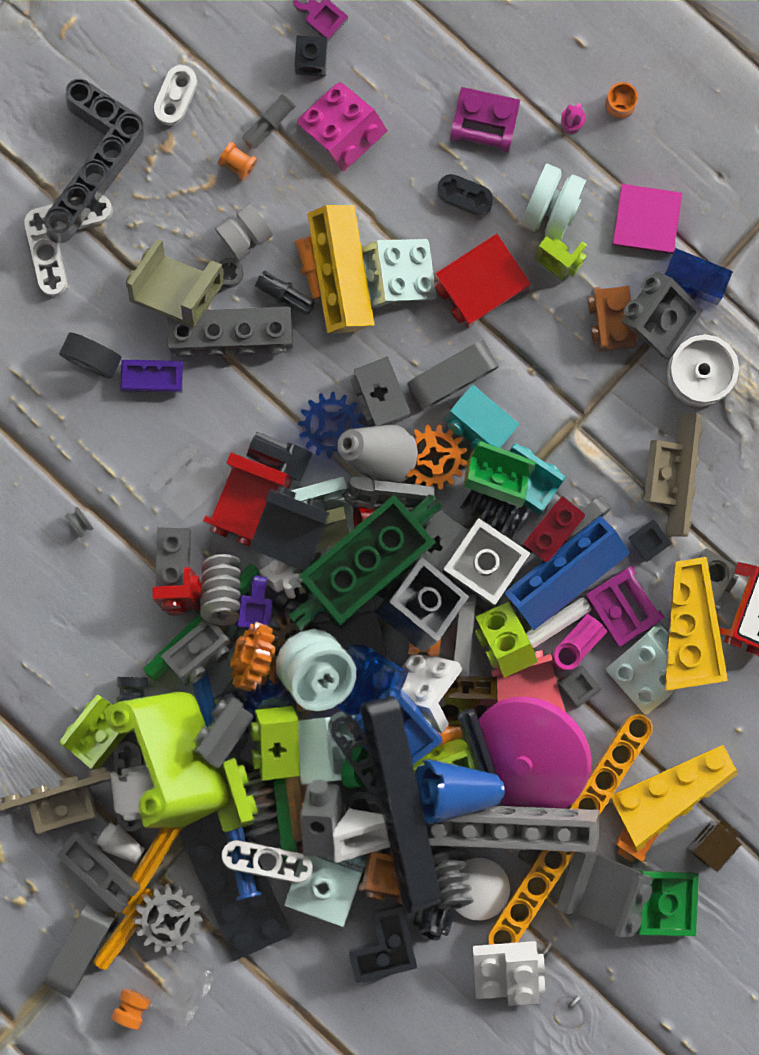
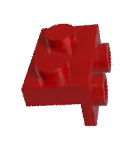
(180, 597)

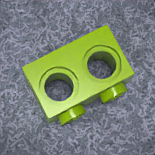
(506, 640)

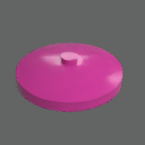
(536, 752)

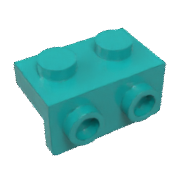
(541, 483)

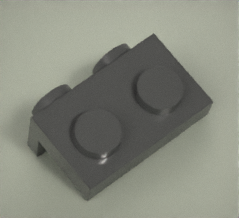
(197, 652)
(223, 732)

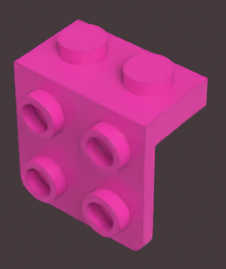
(343, 125)

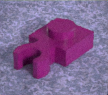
(322, 17)

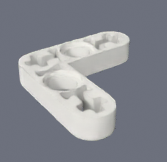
(39, 238)

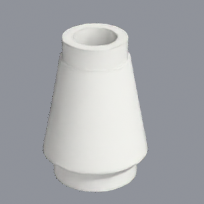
(120, 843)

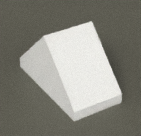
(359, 834)

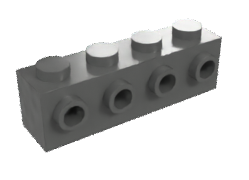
(233, 330)

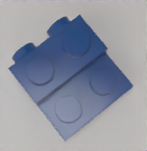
(419, 732)

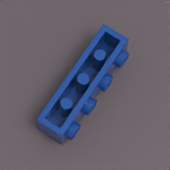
(567, 572)

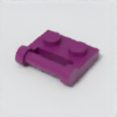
(485, 110)
(616, 612)

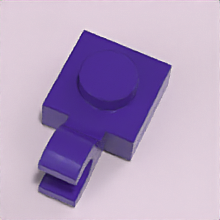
(255, 607)

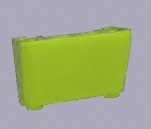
(183, 781)

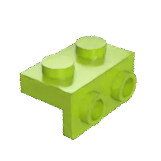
(91, 736)
(240, 807)

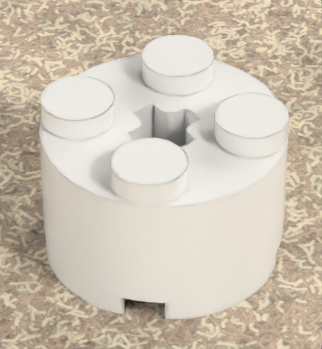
(129, 789)

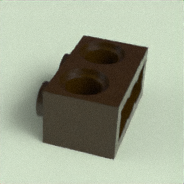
(468, 693)
(715, 844)

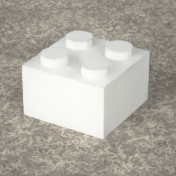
(486, 562)

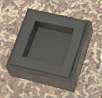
(579, 686)

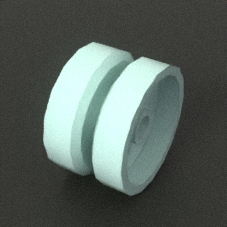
(553, 203)
(315, 670)

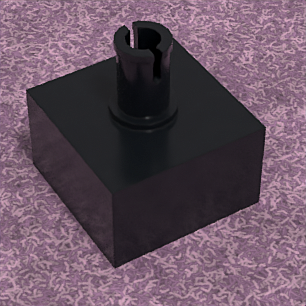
(421, 604)

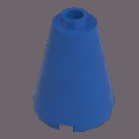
(455, 790)

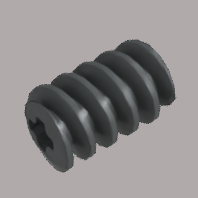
(259, 790)
(450, 878)

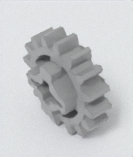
(157, 924)

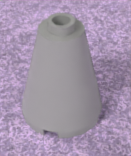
(380, 451)

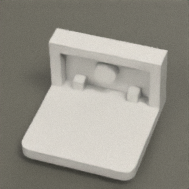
(427, 683)

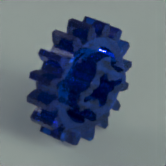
(322, 415)

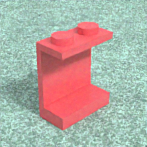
(534, 681)

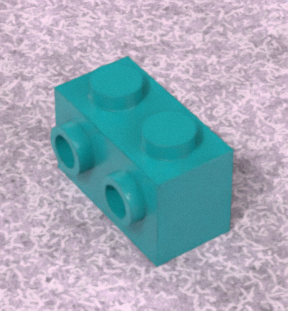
(480, 419)

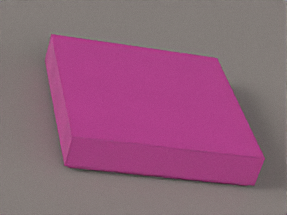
(647, 219)

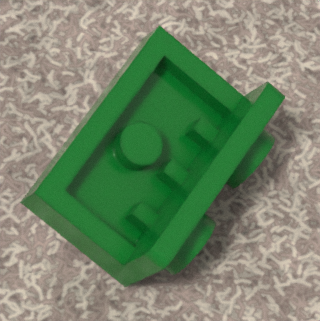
(498, 473)

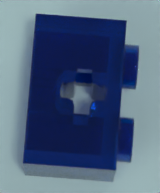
(698, 276)

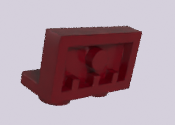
(554, 529)

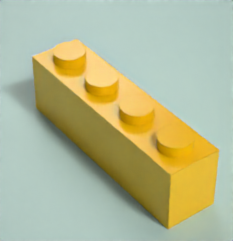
(340, 268)

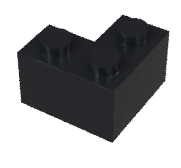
(393, 951)

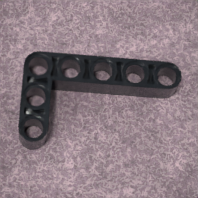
(97, 162)

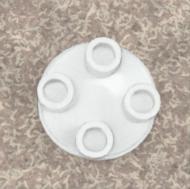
(489, 889)

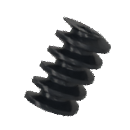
(498, 511)

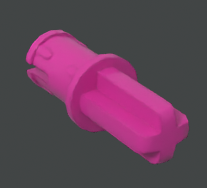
(572, 118)

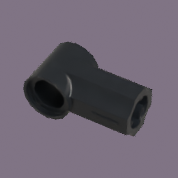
(281, 456)

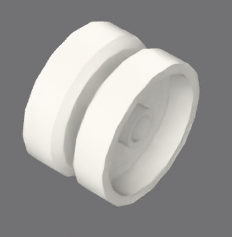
(707, 353)

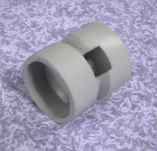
(244, 231)

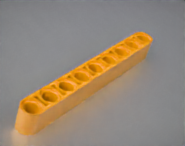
(600, 797)

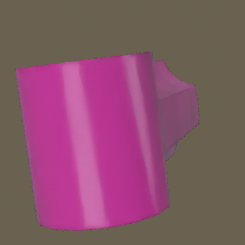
(579, 642)

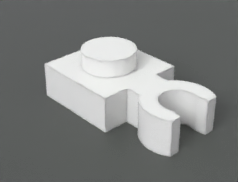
(281, 577)

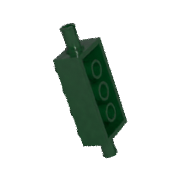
(365, 561)

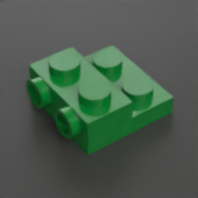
(671, 904)

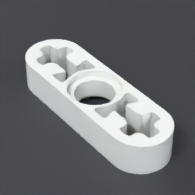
(277, 853)

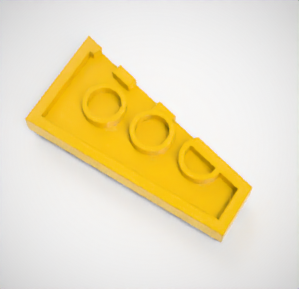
(694, 634)
(661, 799)

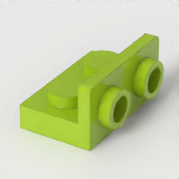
(556, 259)

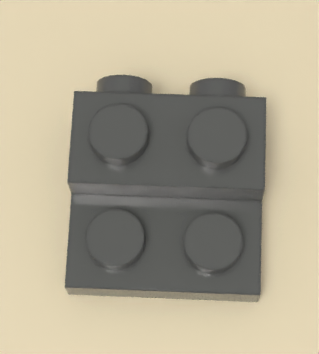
(661, 314)

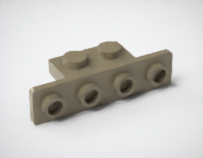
(672, 474)
(61, 805)

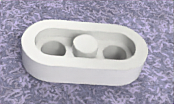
(175, 96)

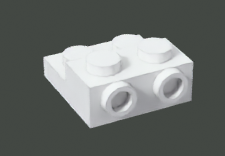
(509, 972)

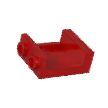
(481, 281)

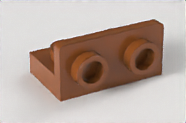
(609, 308)
(380, 878)

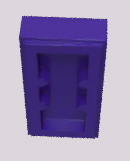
(151, 376)

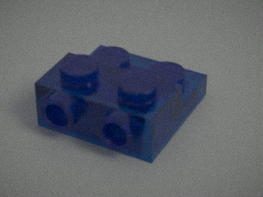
(373, 678)

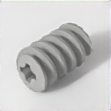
(220, 589)

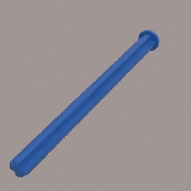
(245, 881)

